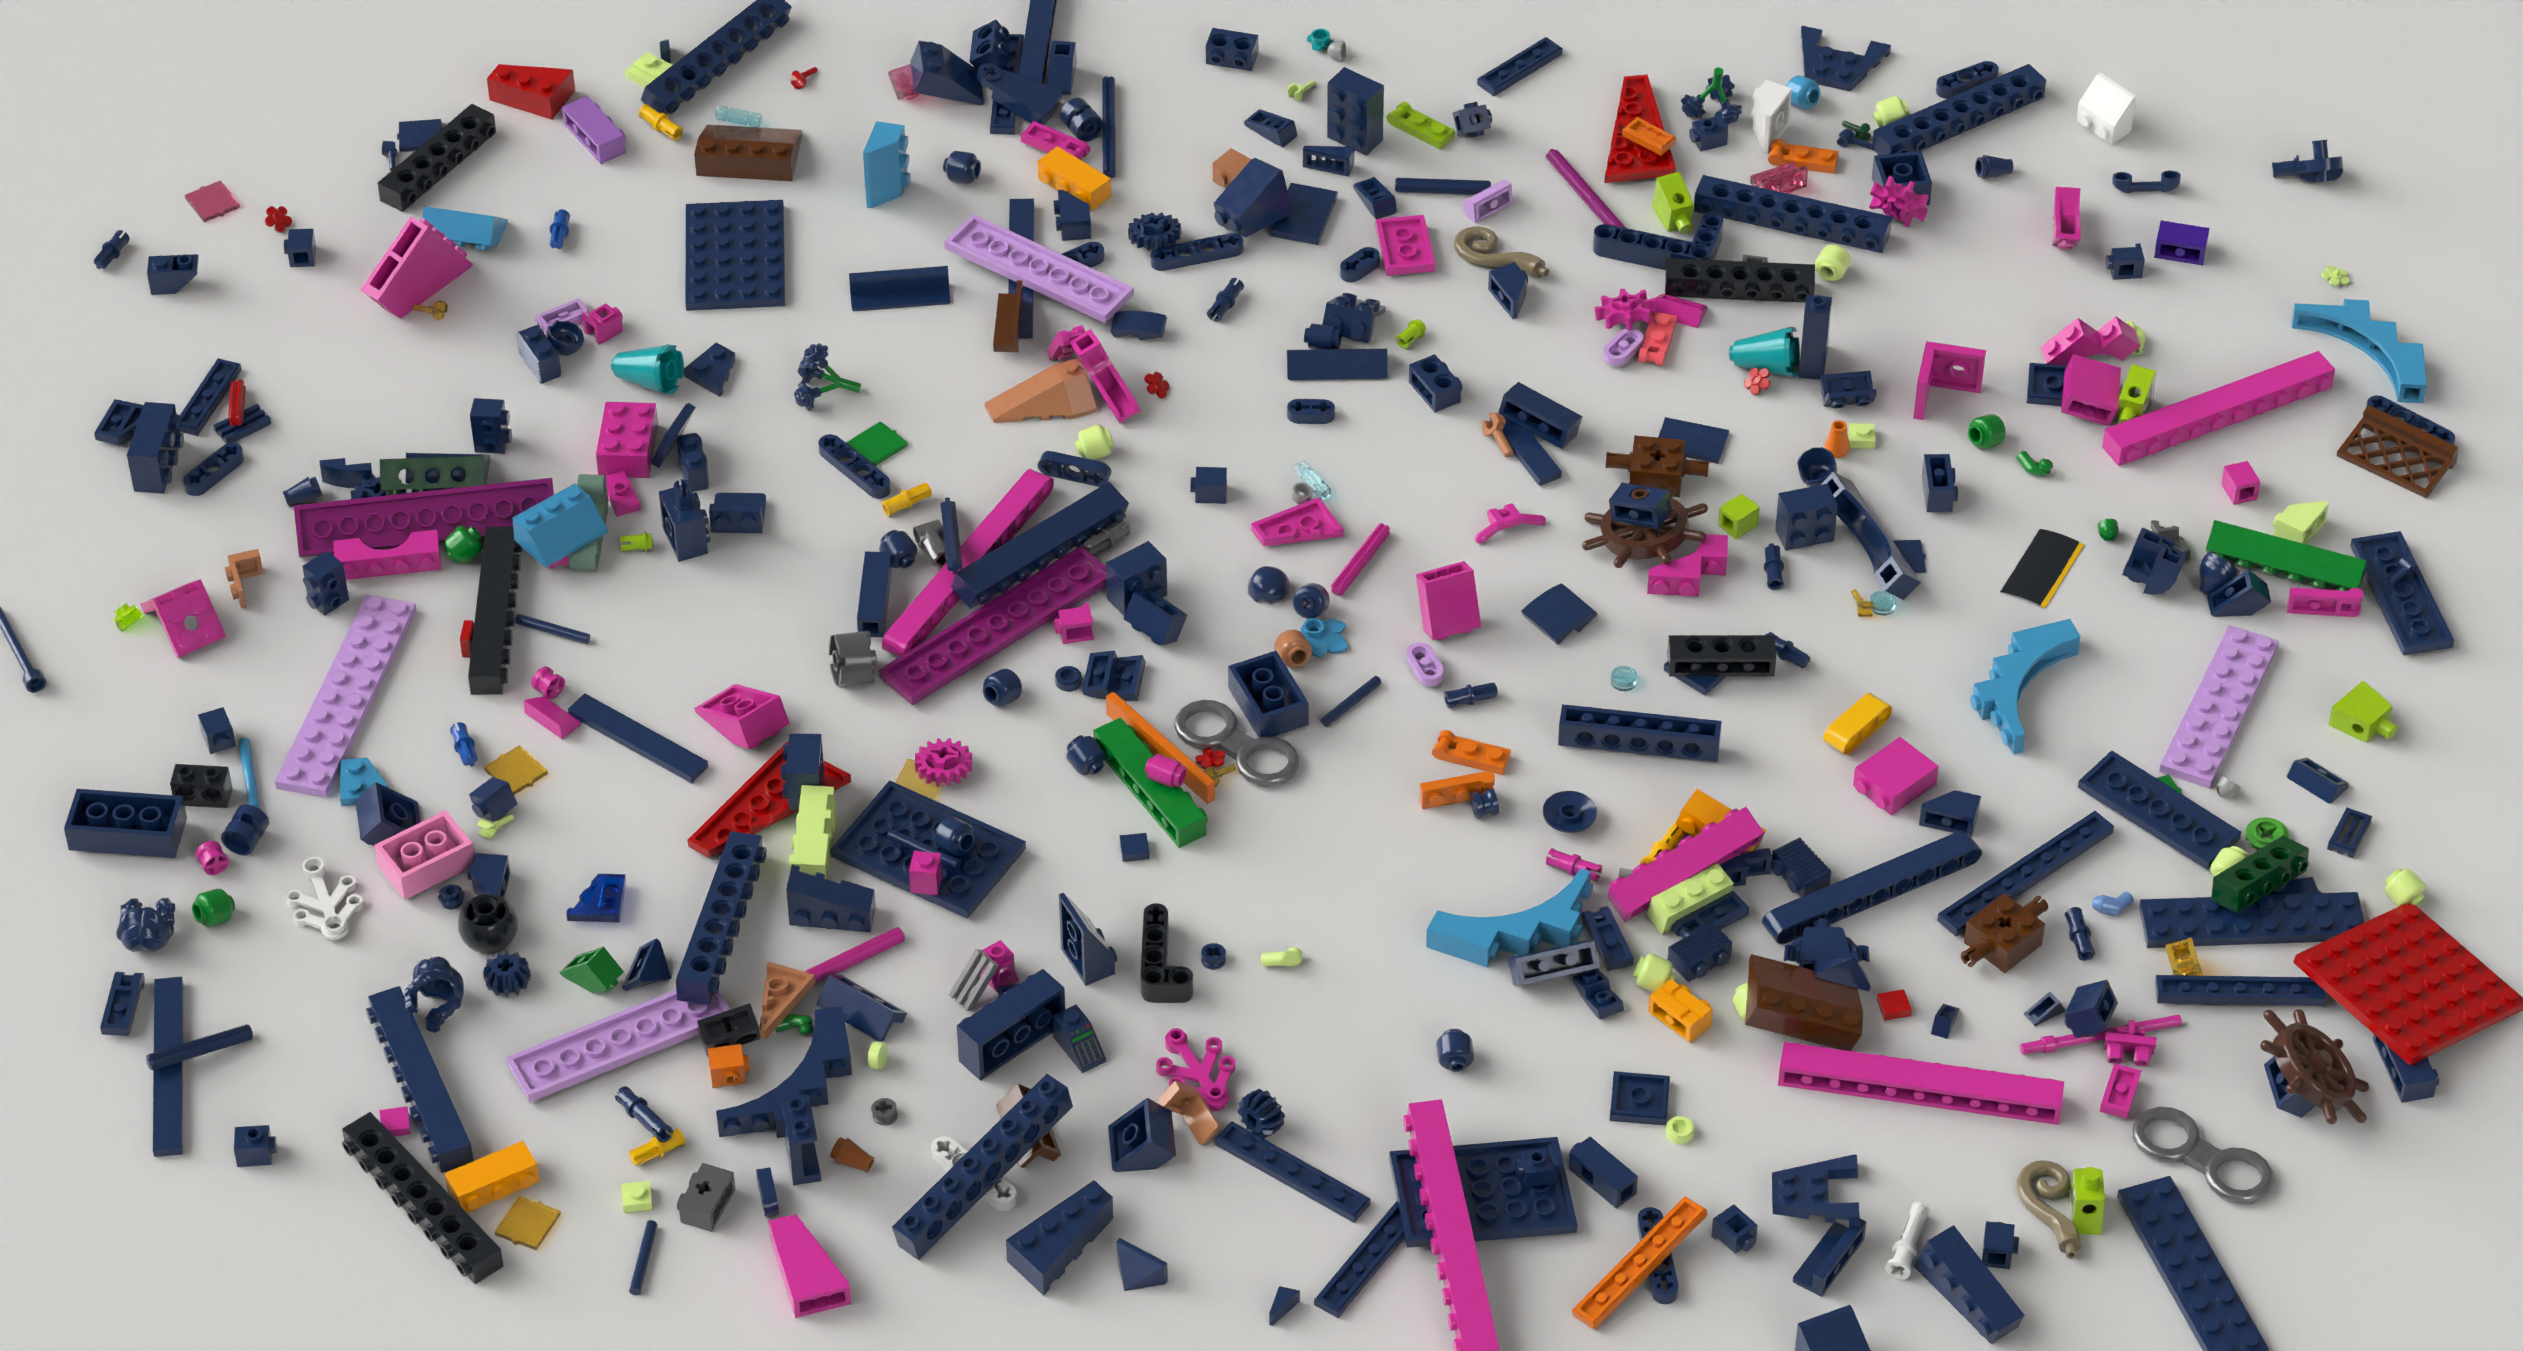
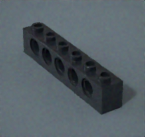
(436, 157)
(1739, 280)

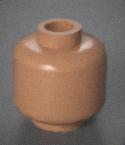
(1293, 648)

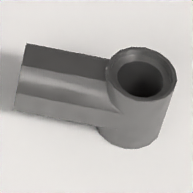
(931, 538)

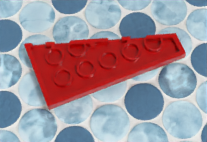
(1626, 158)
(755, 806)

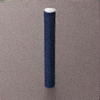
(552, 628)
(1350, 701)
(916, 845)
(643, 1257)

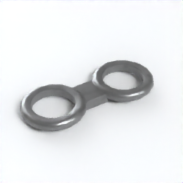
(1236, 743)
(2202, 1155)

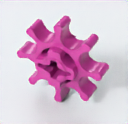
(1899, 201)
(1626, 309)

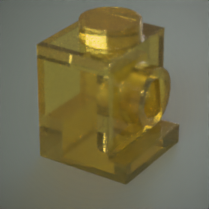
(2184, 958)

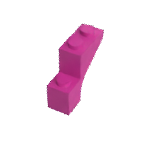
(2066, 217)
(2081, 339)
(1105, 376)
(1684, 574)

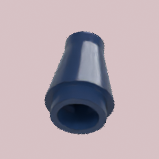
(1992, 166)
(304, 491)

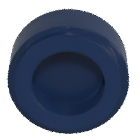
(1068, 678)

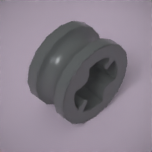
(887, 1118)

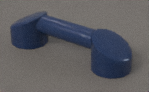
(2169, 181)

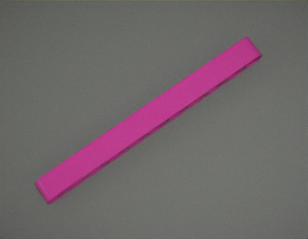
(994, 531)

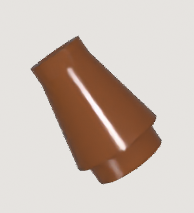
(851, 1155)

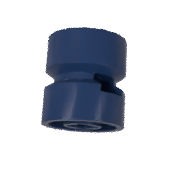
(1081, 119)
(245, 829)

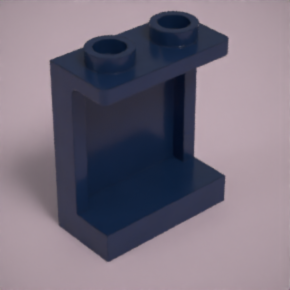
(800, 1139)

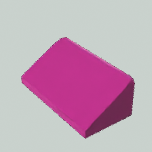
(1687, 312)
(550, 716)

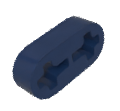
(1359, 264)
(1311, 411)
(767, 1191)

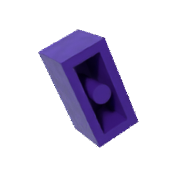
(2181, 242)

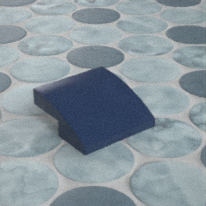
(1558, 613)
(1112, 674)

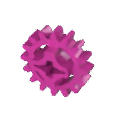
(943, 762)

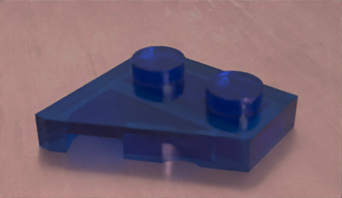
(601, 900)

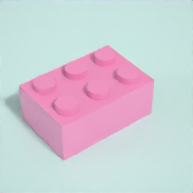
(424, 854)

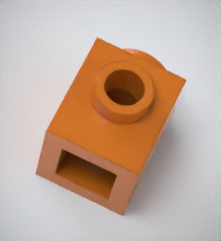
(728, 1065)

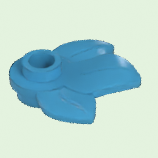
(1324, 636)

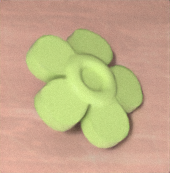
(2335, 276)

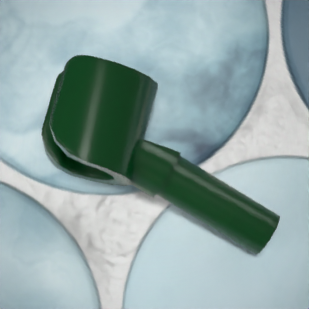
(1861, 131)

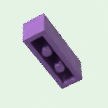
(594, 129)

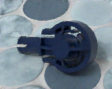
(2315, 170)

